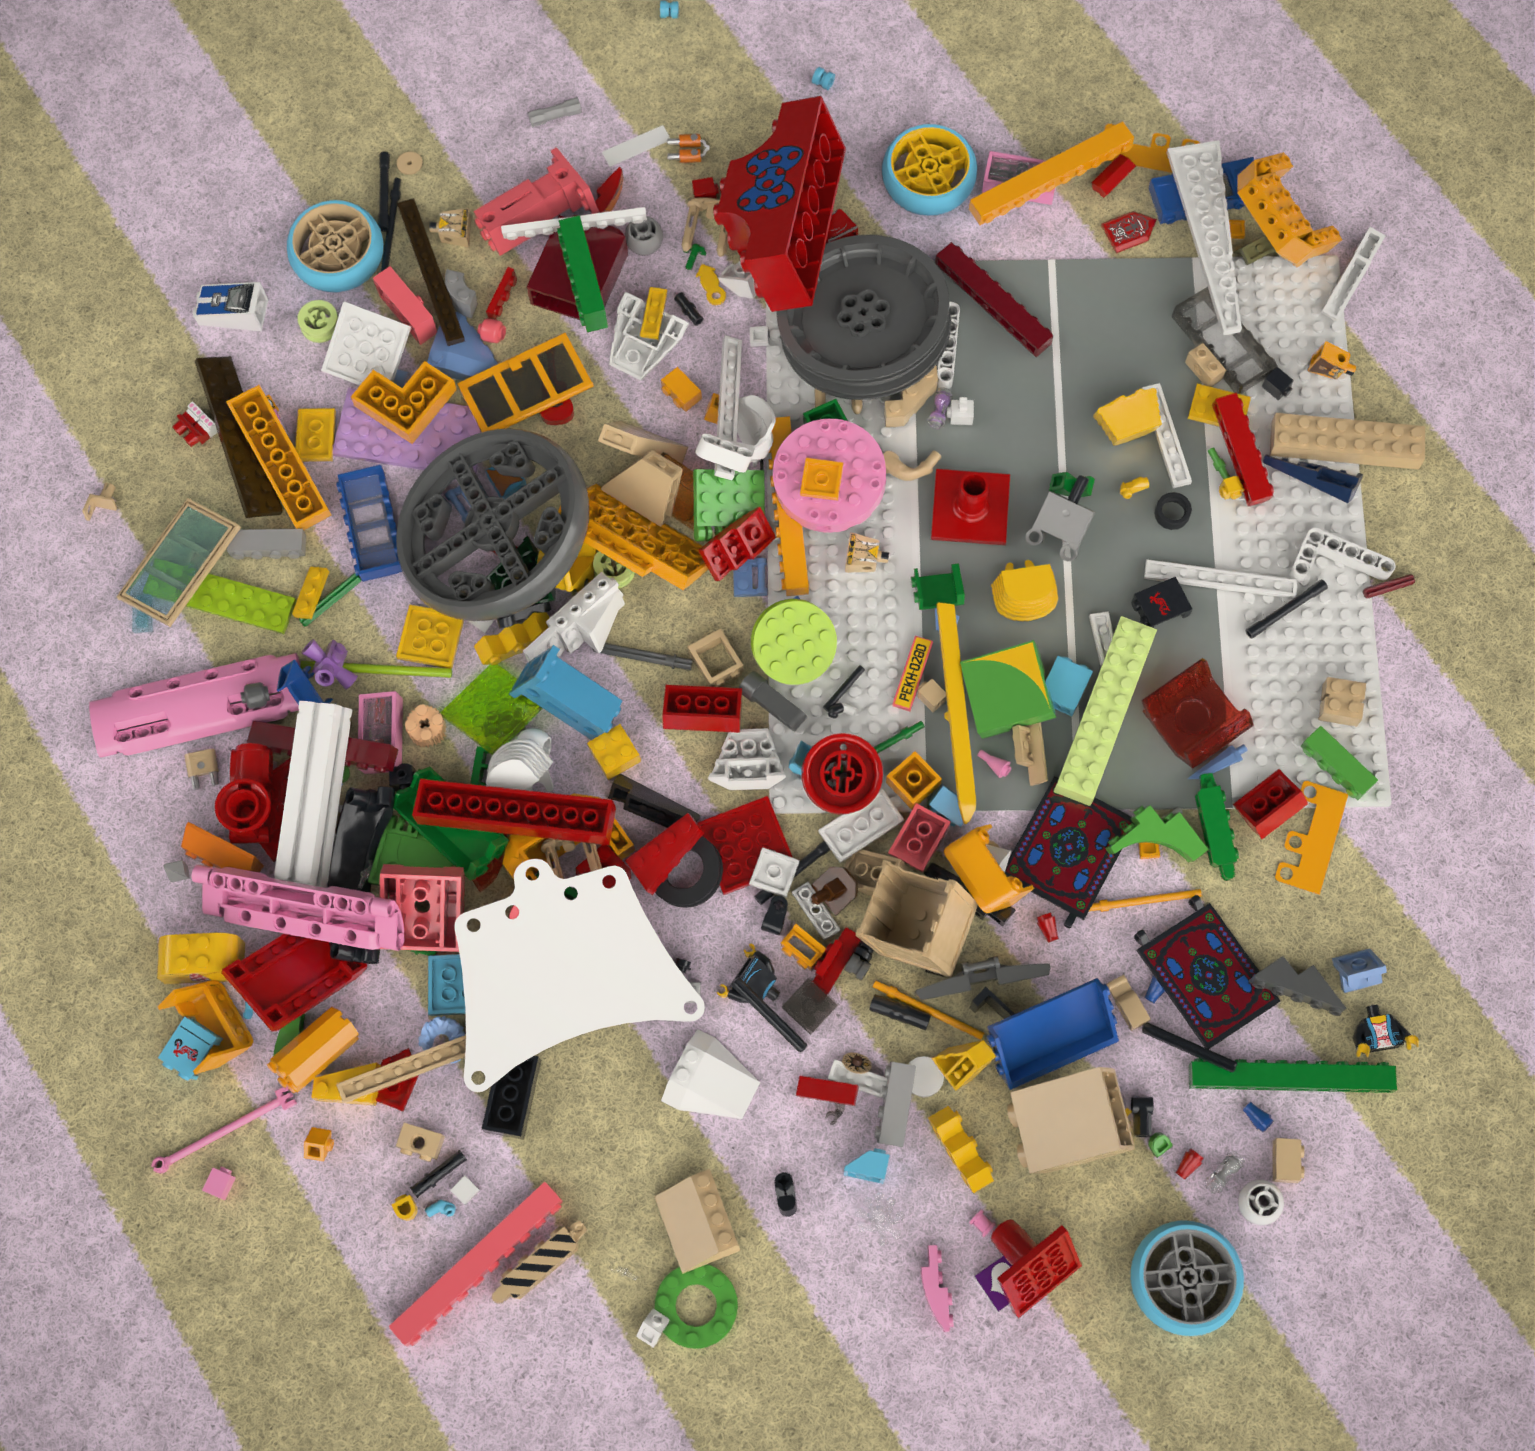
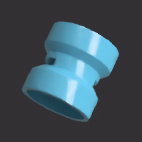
(669, 9)
(823, 78)

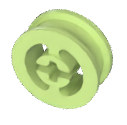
(314, 314)
(623, 578)

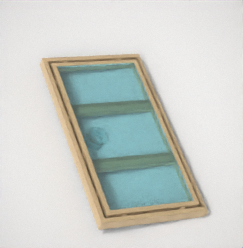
(178, 562)

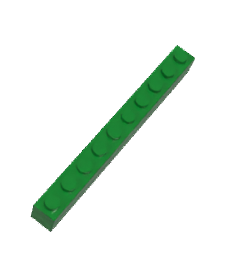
(1295, 1077)

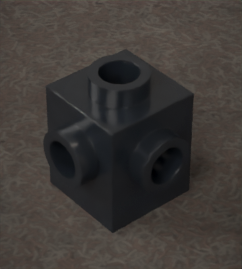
(401, 776)

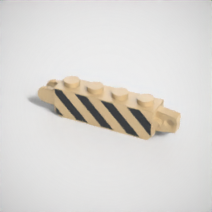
(540, 1263)

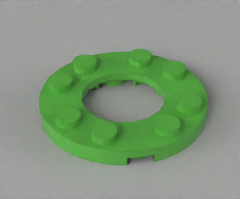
(725, 1313)

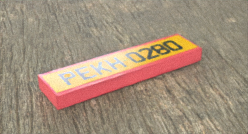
(912, 673)

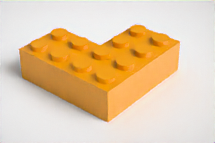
(408, 408)

